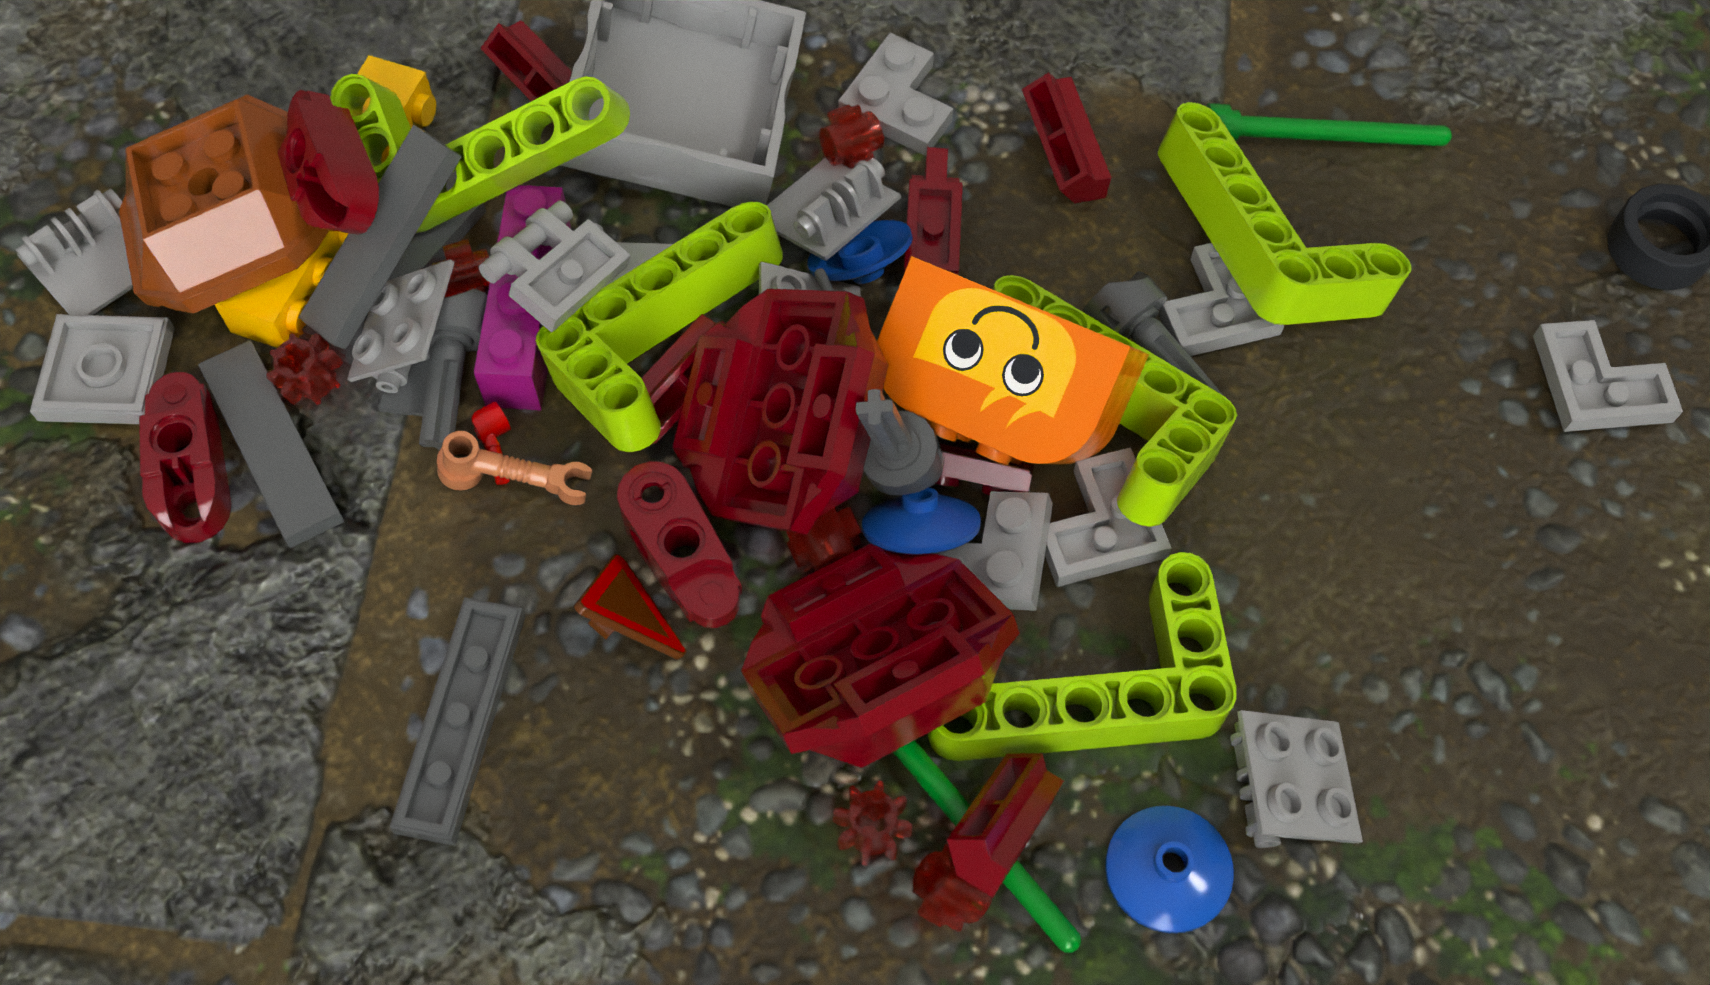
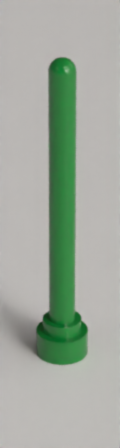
(1330, 130)
(1018, 880)

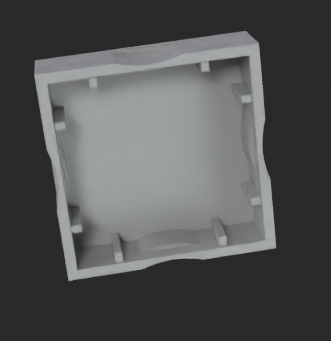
(700, 93)

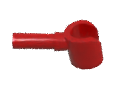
(489, 425)

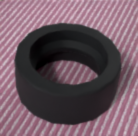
(1642, 259)

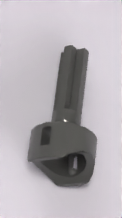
(1134, 314)
(454, 335)
(902, 448)

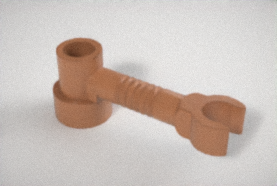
(468, 471)

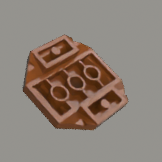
(212, 208)

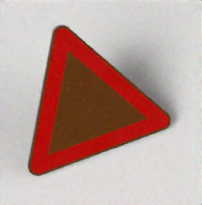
(623, 605)

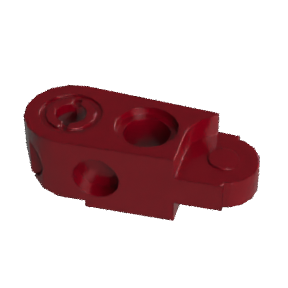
(328, 166)
(178, 416)
(700, 583)

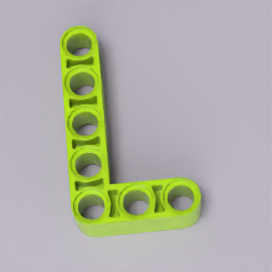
(518, 131)
(1258, 242)
(644, 308)
(1167, 408)
(1107, 694)

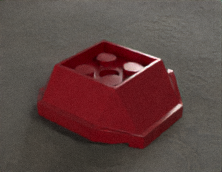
(775, 405)
(876, 652)

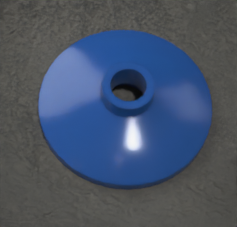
(866, 253)
(921, 523)
(1150, 891)

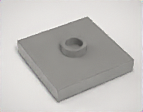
(101, 368)

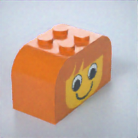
(1003, 370)

